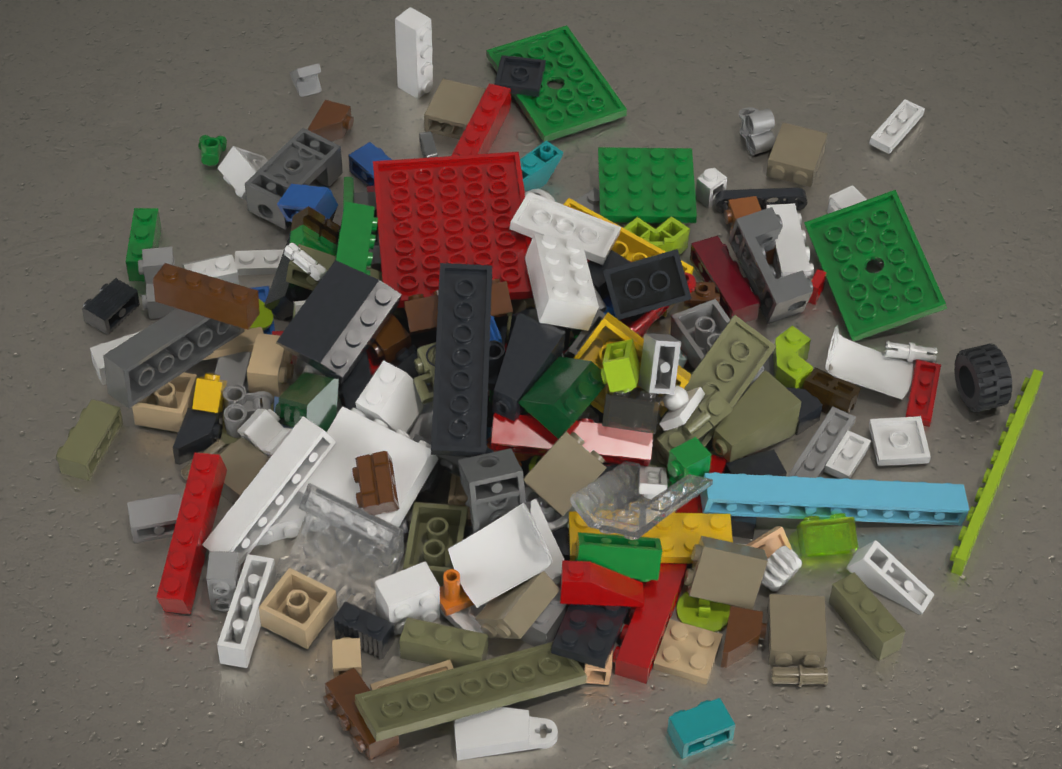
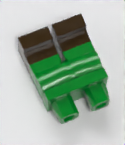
(314, 231)

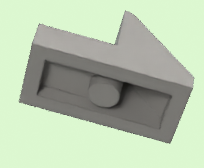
(307, 80)

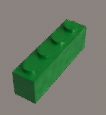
(356, 236)

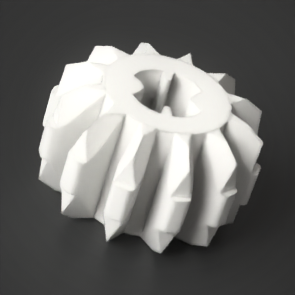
(780, 568)

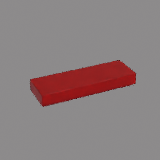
(923, 391)

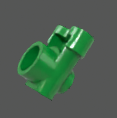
(211, 149)

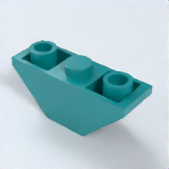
(539, 165)

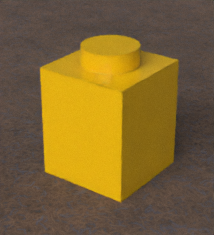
(209, 393)

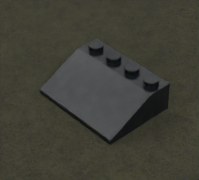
(340, 320)

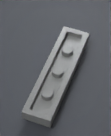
(823, 444)

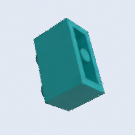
(700, 727)

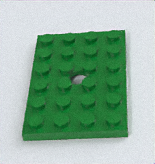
(580, 103)
(882, 232)

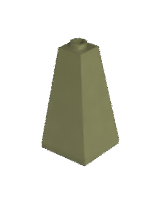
(759, 419)

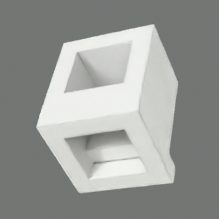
(708, 183)

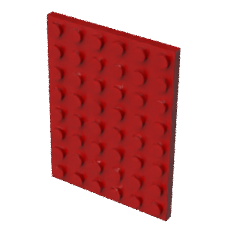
(450, 214)

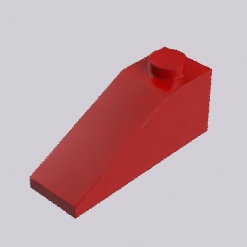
(595, 585)

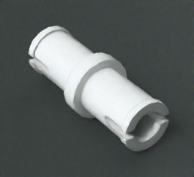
(910, 352)

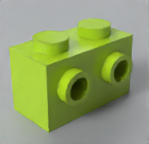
(621, 366)

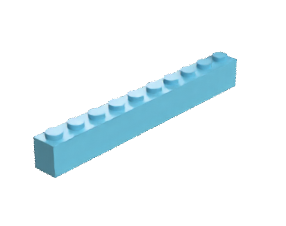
(862, 499)

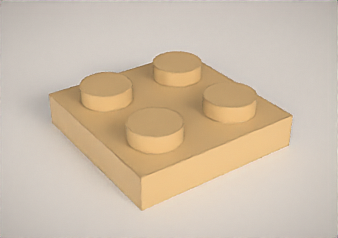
(687, 652)

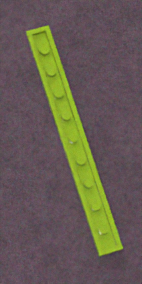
(993, 476)

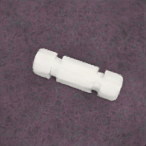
(305, 261)

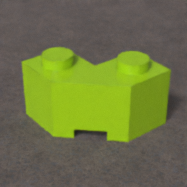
(667, 236)
(790, 358)

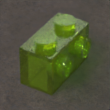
(827, 536)

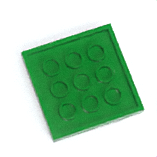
(646, 184)

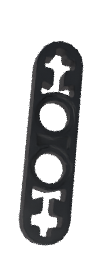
(763, 195)

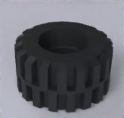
(983, 377)

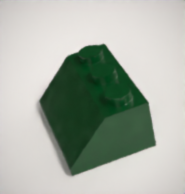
(563, 393)
(311, 397)

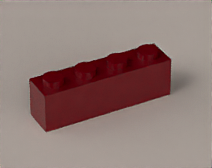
(716, 266)

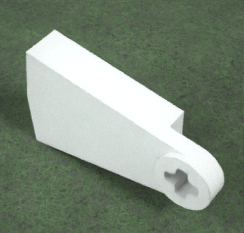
(501, 732)

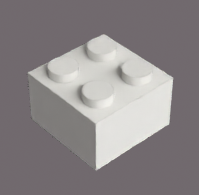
(408, 594)

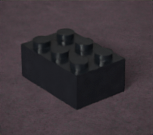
(646, 284)

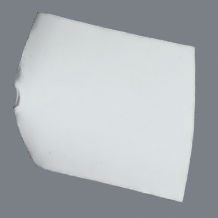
(868, 367)
(500, 556)

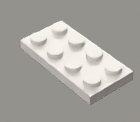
(551, 218)

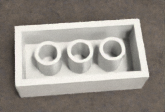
(561, 282)

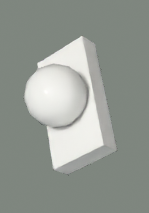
(680, 406)

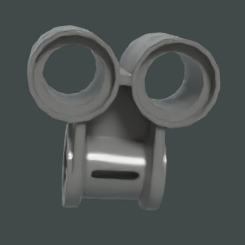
(757, 129)
(241, 406)

